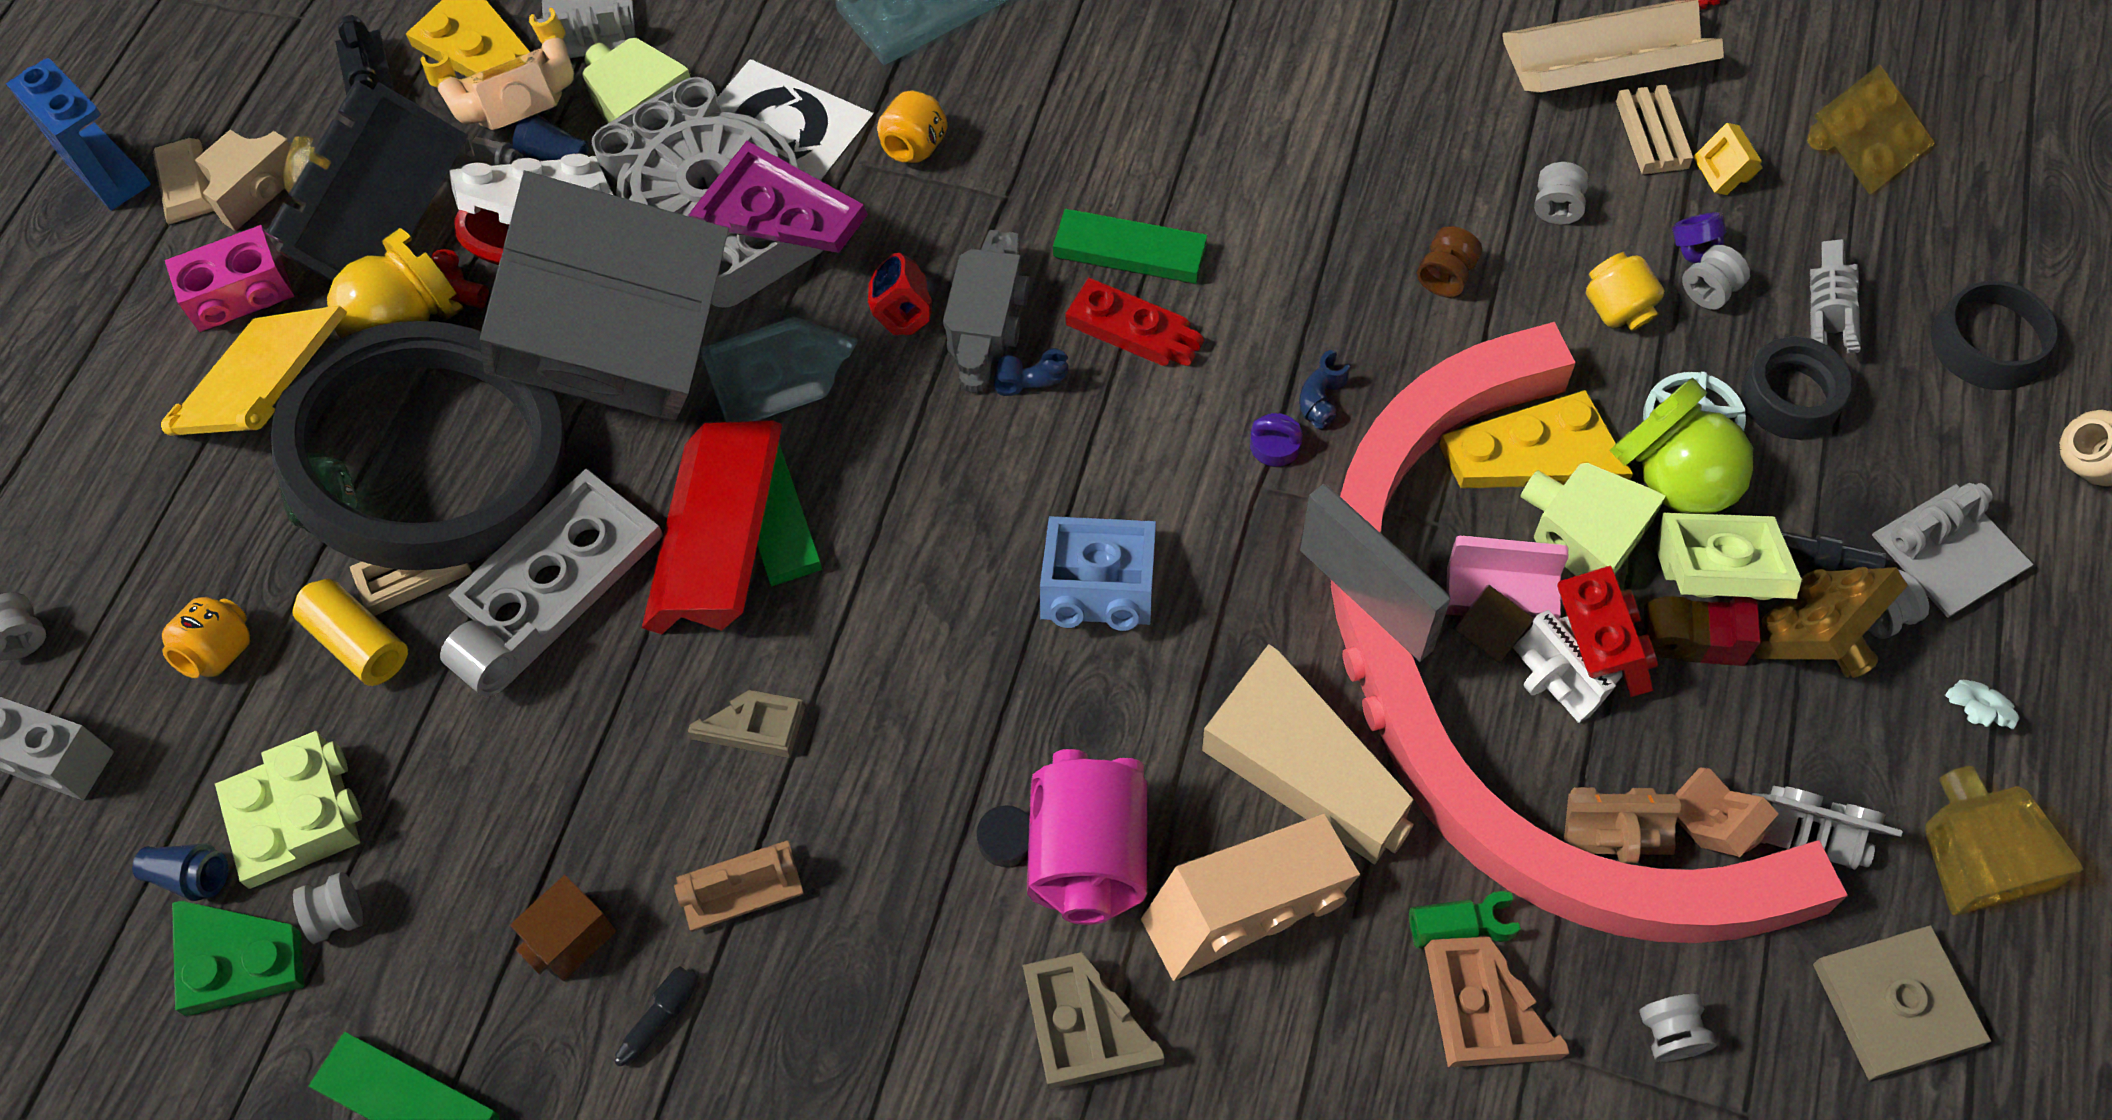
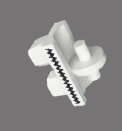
(1559, 667)

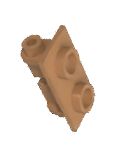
(738, 886)

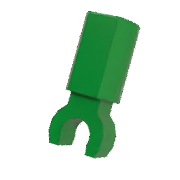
(1461, 920)

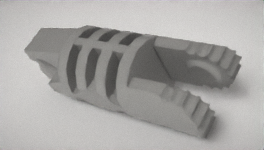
(1835, 297)

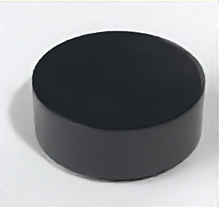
(1004, 836)

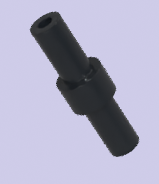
(1830, 552)

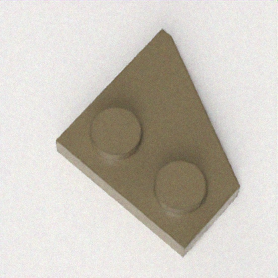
(1083, 1024)

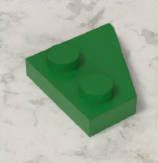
(231, 958)

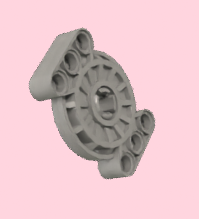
(684, 143)

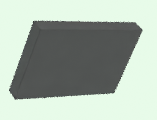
(1373, 572)

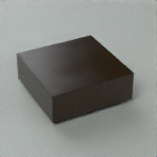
(1493, 623)

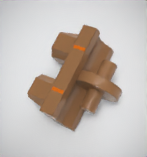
(1622, 822)

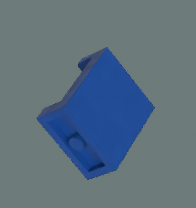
(60, 113)

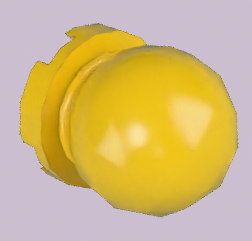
(391, 289)

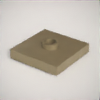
(1900, 1002)

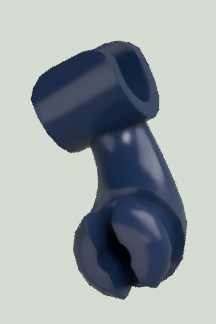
(1048, 372)
(1312, 398)

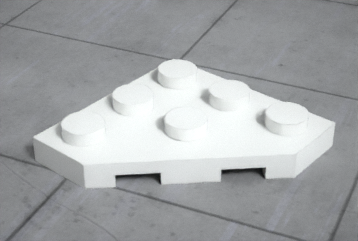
(498, 185)

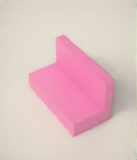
(1517, 569)

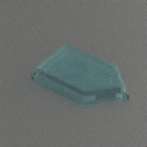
(775, 367)

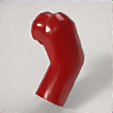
(466, 291)

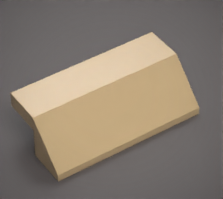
(1610, 46)

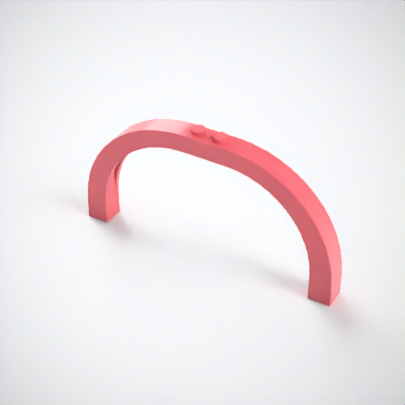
(1509, 849)

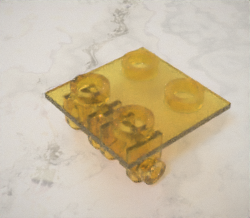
(1871, 129)

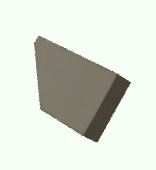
(754, 723)

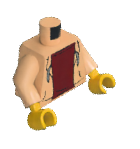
(511, 88)

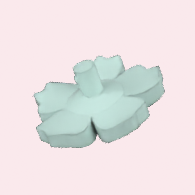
(1983, 704)

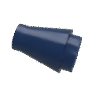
(545, 141)
(185, 870)

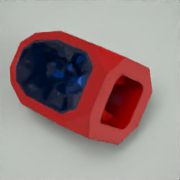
(899, 295)

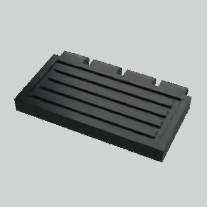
(375, 183)

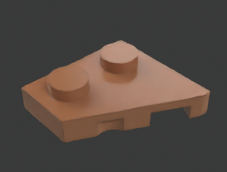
(1484, 1008)

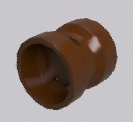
(1448, 264)

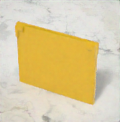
(253, 373)

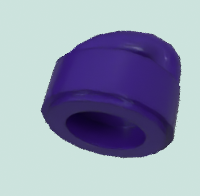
(1699, 230)
(1275, 439)

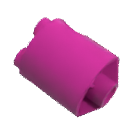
(1088, 837)

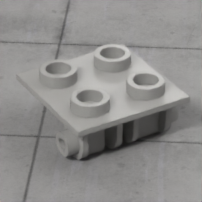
(592, 22)
(1953, 547)
(1847, 823)

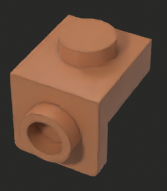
(1720, 817)

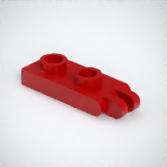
(1133, 324)

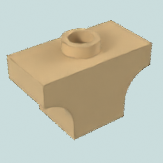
(243, 175)

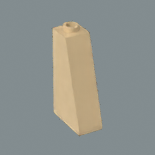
(1307, 758)

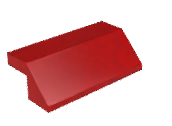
(713, 525)

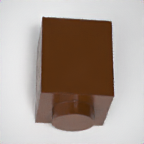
(561, 929)

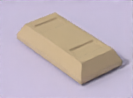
(181, 180)

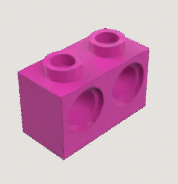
(229, 278)

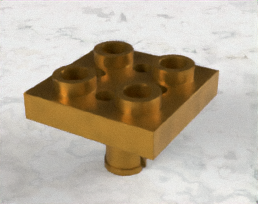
(1831, 618)

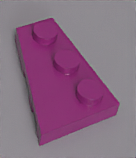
(778, 203)

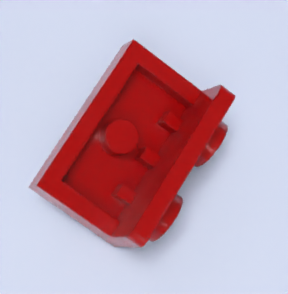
(1605, 629)

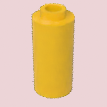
(349, 631)

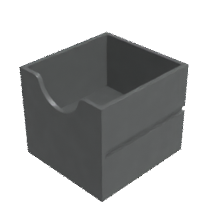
(601, 297)

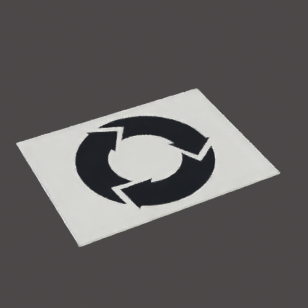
(808, 118)

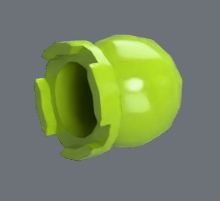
(1690, 454)

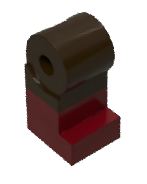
(1703, 629)

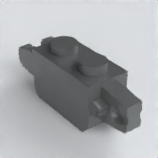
(984, 306)

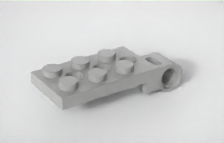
(495, 652)

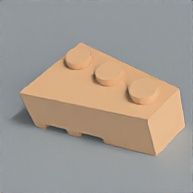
(1247, 894)

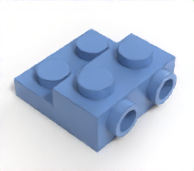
(1098, 572)

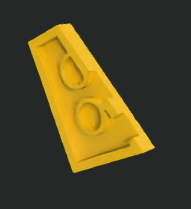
(469, 33)
(1542, 438)

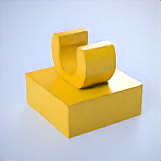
(1728, 159)

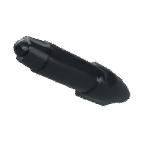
(668, 1003)

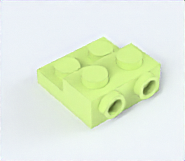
(1727, 556)
(289, 809)

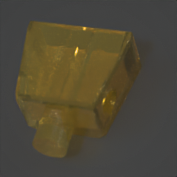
(1994, 845)

